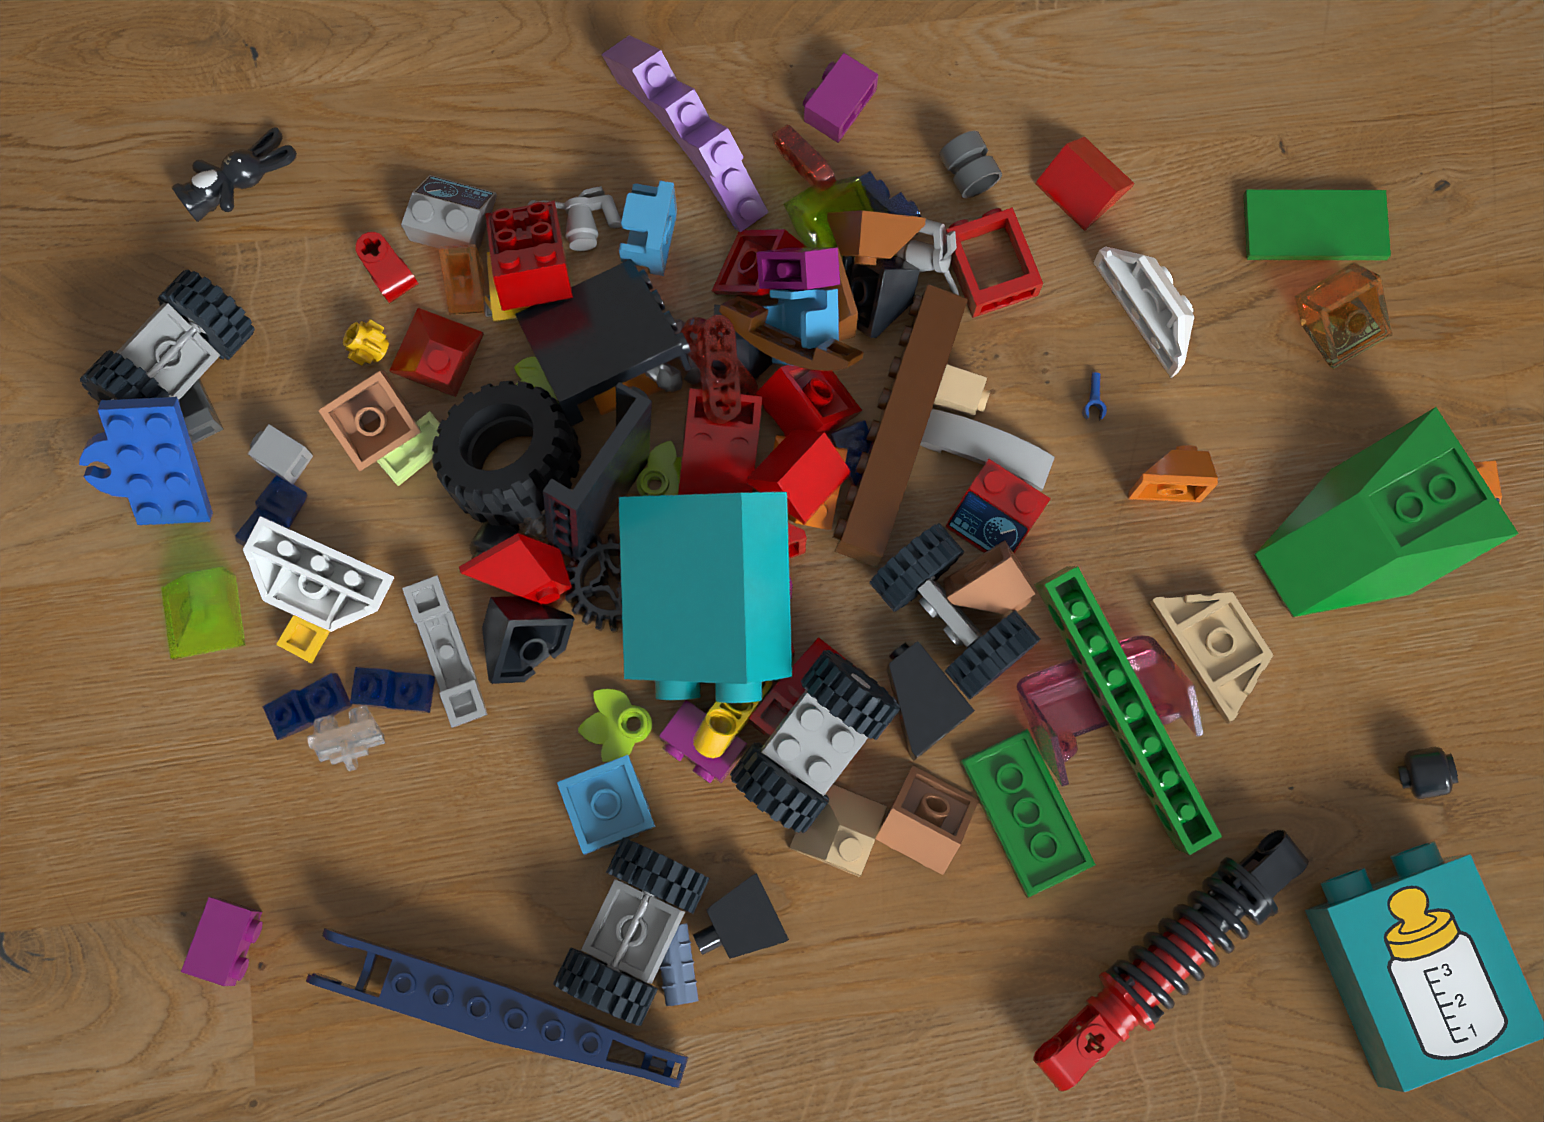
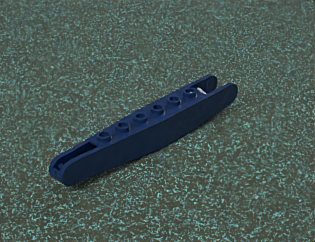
(494, 1011)

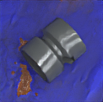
(968, 162)

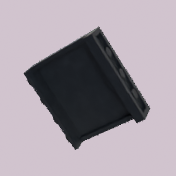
(601, 336)
(581, 513)

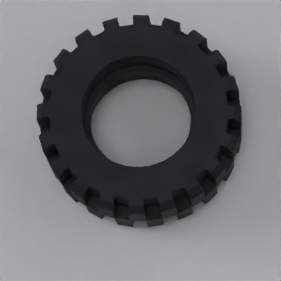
(483, 424)

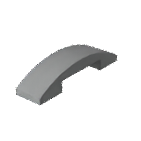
(983, 442)
(446, 651)

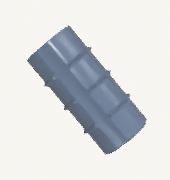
(678, 970)

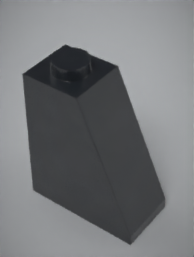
(926, 696)

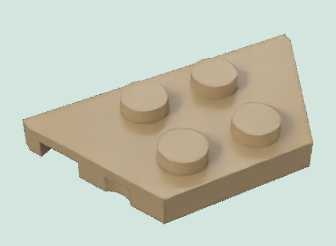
(1217, 645)

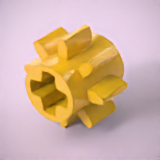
(365, 342)

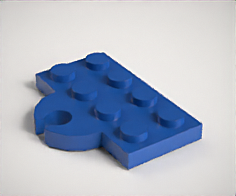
(148, 461)

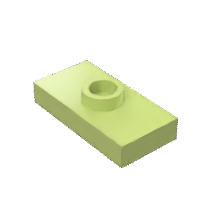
(414, 453)

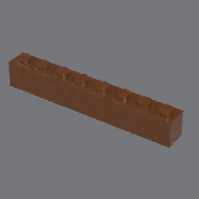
(900, 427)

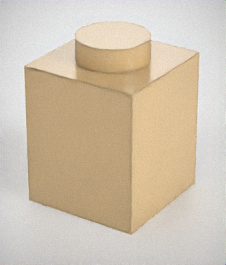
(961, 392)

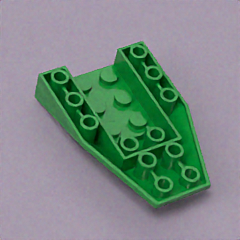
(1385, 523)

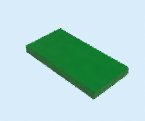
(1316, 225)
(1027, 813)

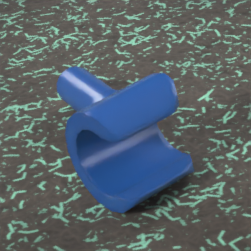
(1094, 399)

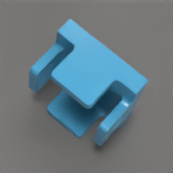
(651, 220)
(805, 314)
(606, 805)

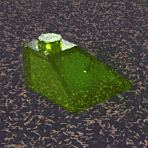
(810, 210)
(202, 613)

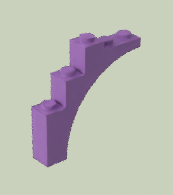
(677, 106)

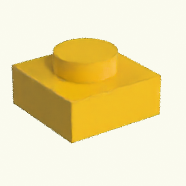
(302, 638)

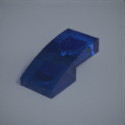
(277, 503)

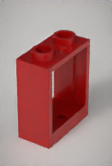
(1005, 293)

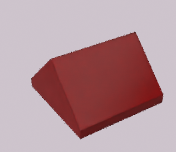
(1083, 182)
(805, 468)

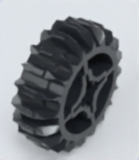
(600, 553)

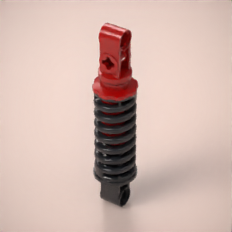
(1169, 957)

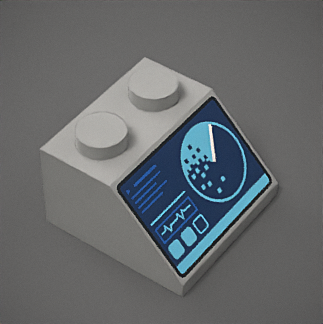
(447, 213)

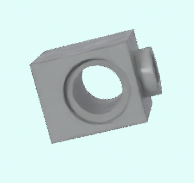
(279, 454)

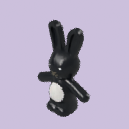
(238, 170)

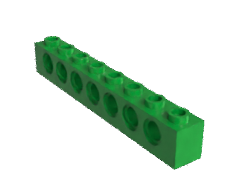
(1128, 710)

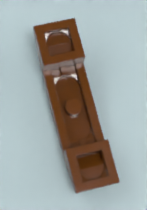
(750, 324)

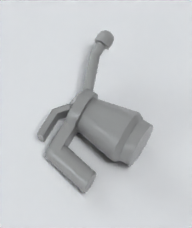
(581, 227)
(929, 256)

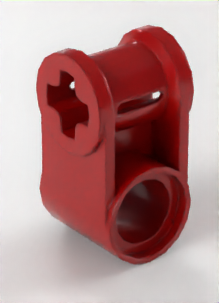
(386, 268)

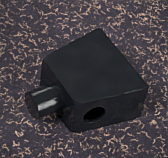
(742, 922)

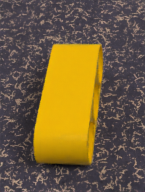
(723, 725)

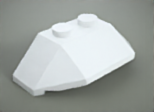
(1150, 302)
(312, 578)

